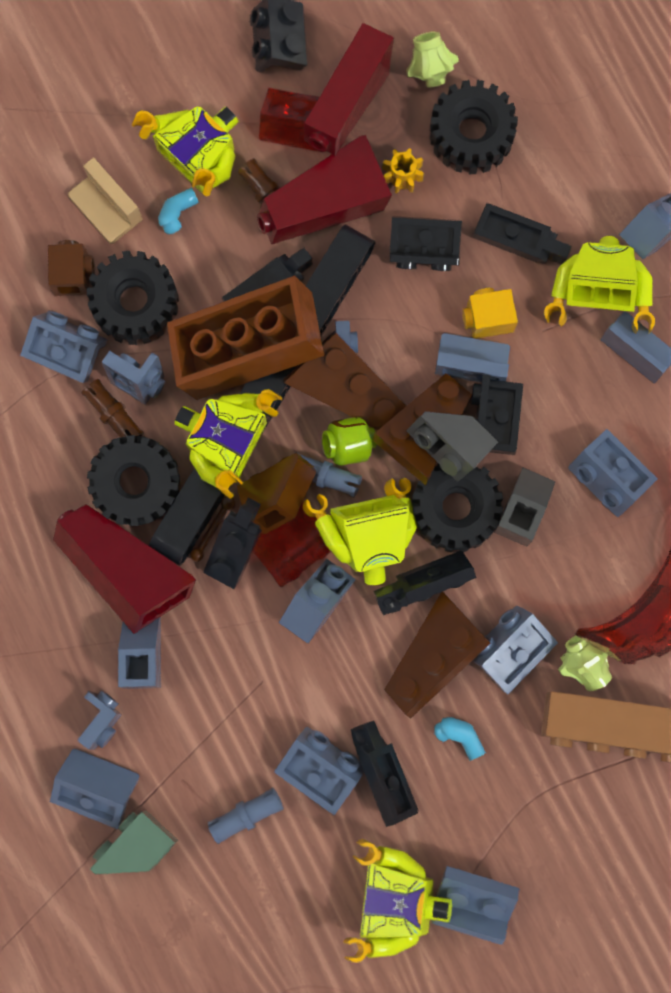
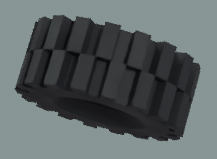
(478, 104)
(122, 275)
(106, 487)
(463, 533)

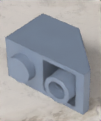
(650, 228)
(316, 600)
(140, 657)

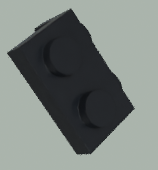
(278, 34)
(425, 242)
(499, 411)

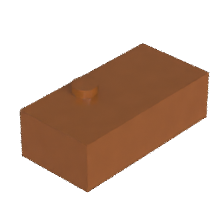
(245, 338)

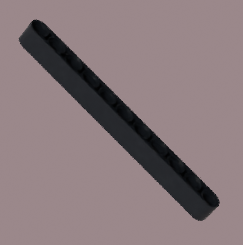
(199, 499)

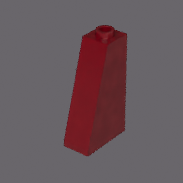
(349, 89)
(327, 194)
(121, 567)

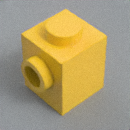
(490, 313)

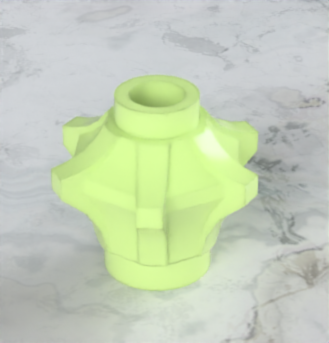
(431, 59)
(585, 664)

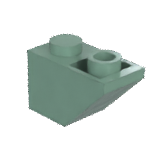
(137, 849)

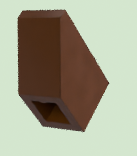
(278, 491)

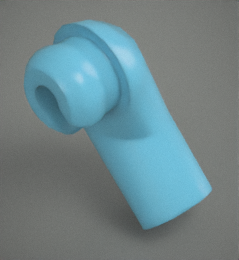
(172, 209)
(460, 732)

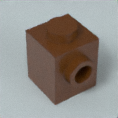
(69, 268)

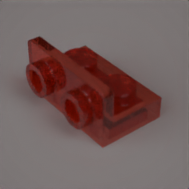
(284, 118)
(291, 548)

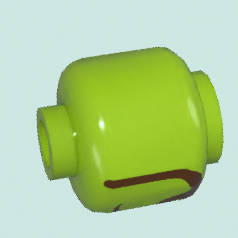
(348, 441)

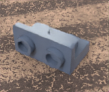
(62, 345)
(136, 382)
(612, 473)
(514, 648)
(320, 769)
(478, 904)

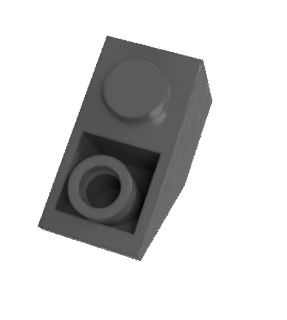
(453, 441)
(525, 507)

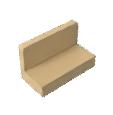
(105, 203)

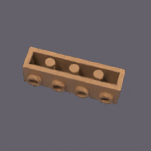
(607, 725)

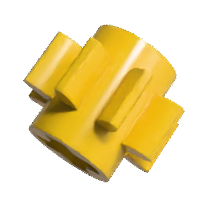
(406, 162)

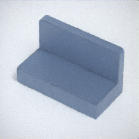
(640, 350)
(471, 358)
(93, 788)

